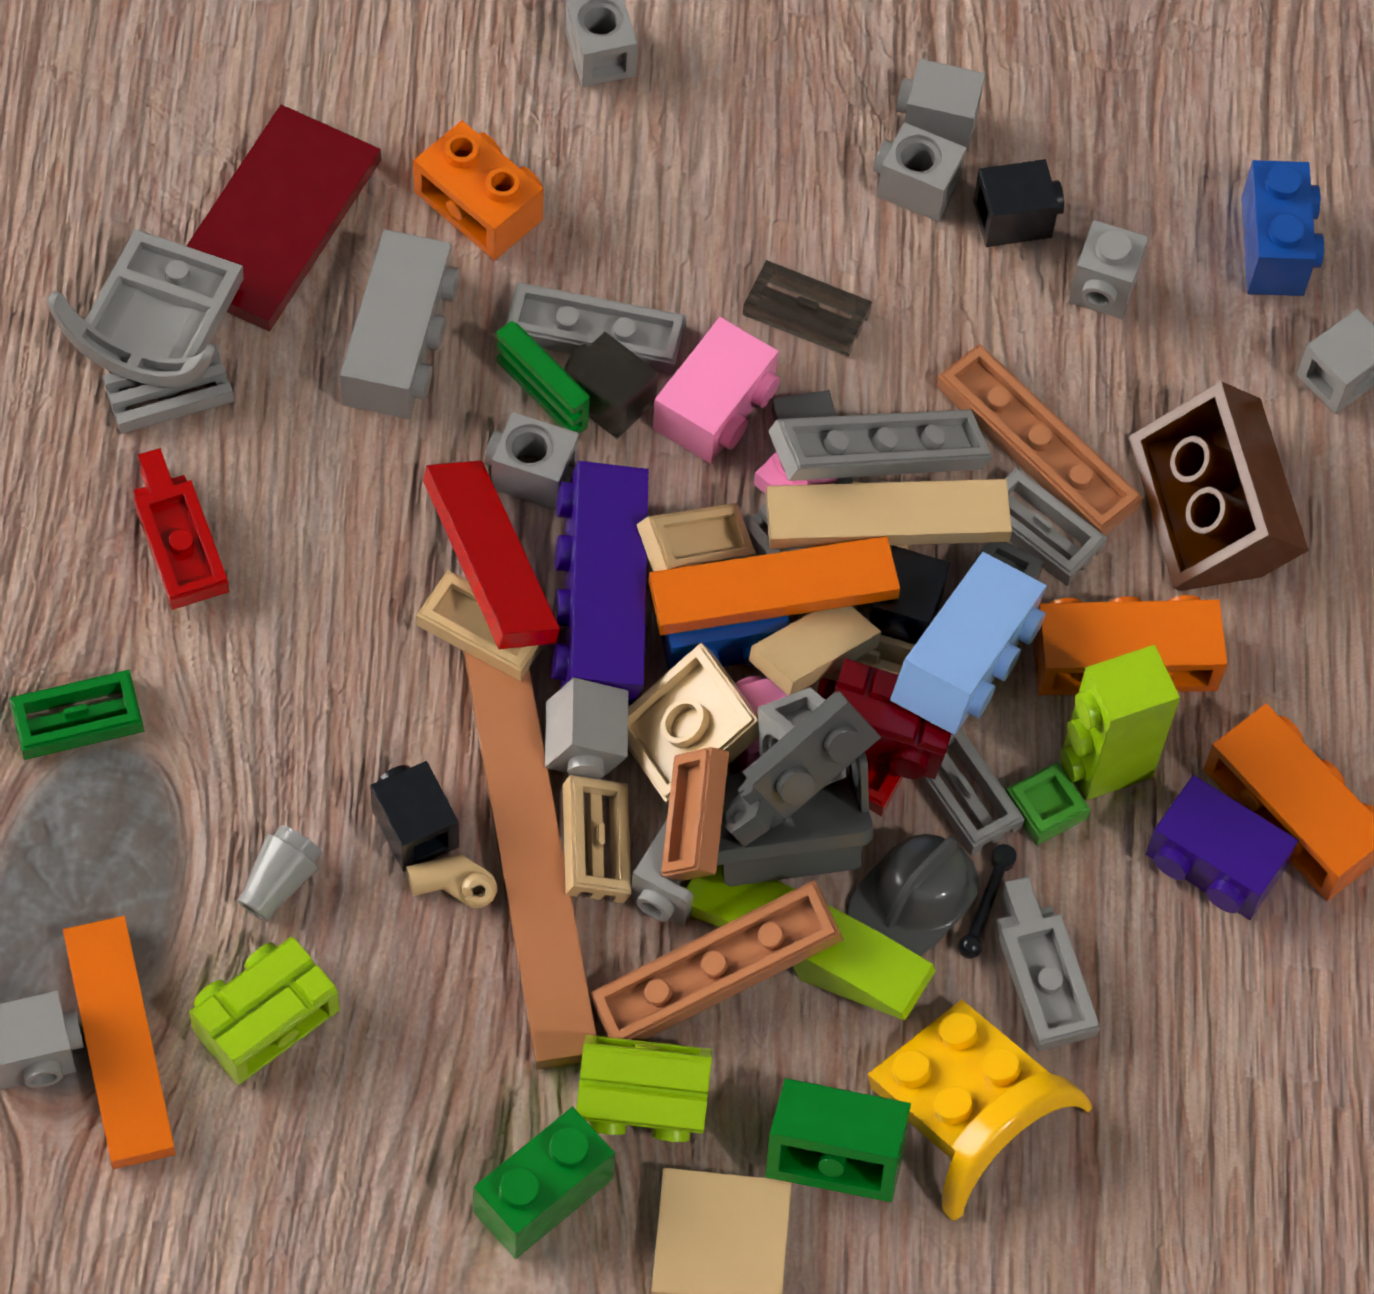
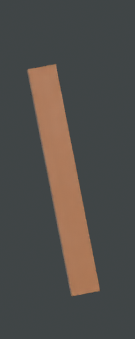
(531, 864)

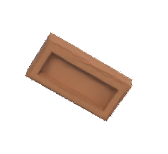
(695, 814)

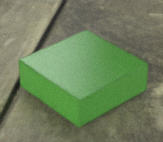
(1048, 803)

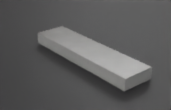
(879, 444)

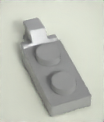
(1044, 970)

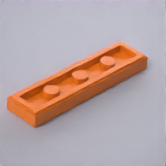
(773, 585)
(119, 1042)

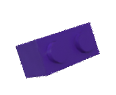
(1220, 848)

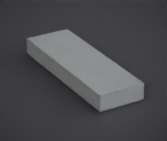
(567, 320)

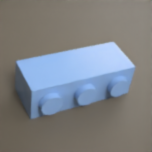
(970, 644)

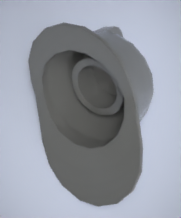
(917, 891)

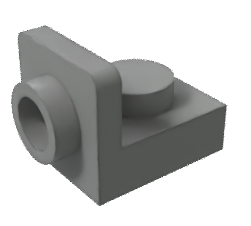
(658, 895)

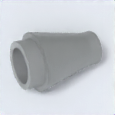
(279, 871)

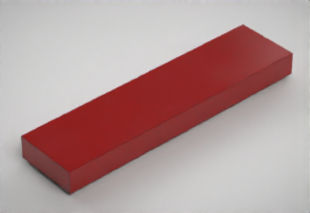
(491, 555)

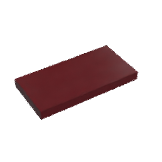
(284, 209)

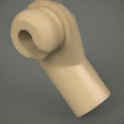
(457, 877)

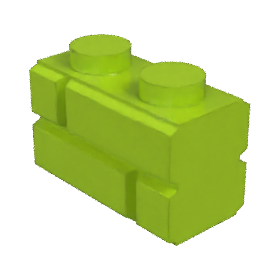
(263, 1008)
(644, 1087)

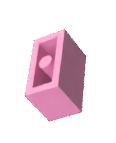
(716, 391)

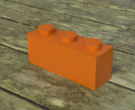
(1086, 633)
(1286, 783)

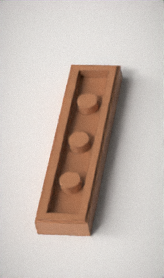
(1038, 440)
(717, 965)

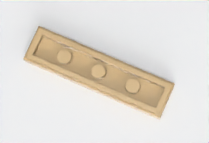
(901, 510)

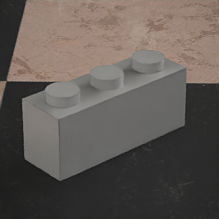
(399, 324)

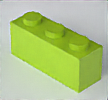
(1119, 722)

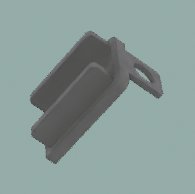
(814, 840)

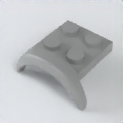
(154, 312)

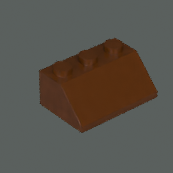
(1217, 490)

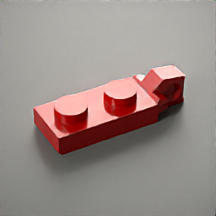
(177, 534)

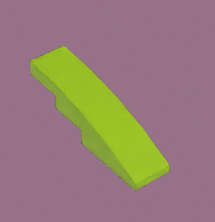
(859, 968)

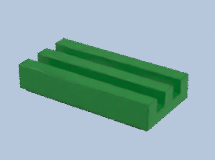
(542, 378)
(79, 734)

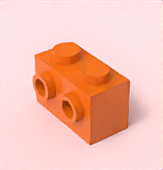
(479, 189)

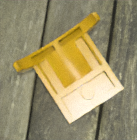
(970, 1093)

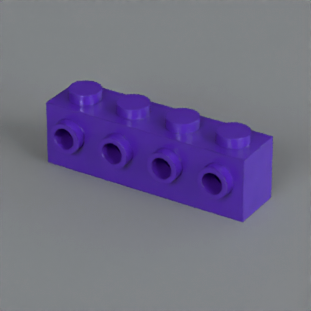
(603, 577)

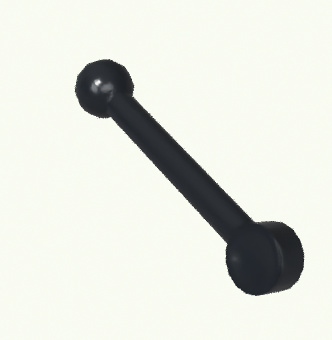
(1003, 860)

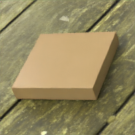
(689, 711)
(720, 1234)

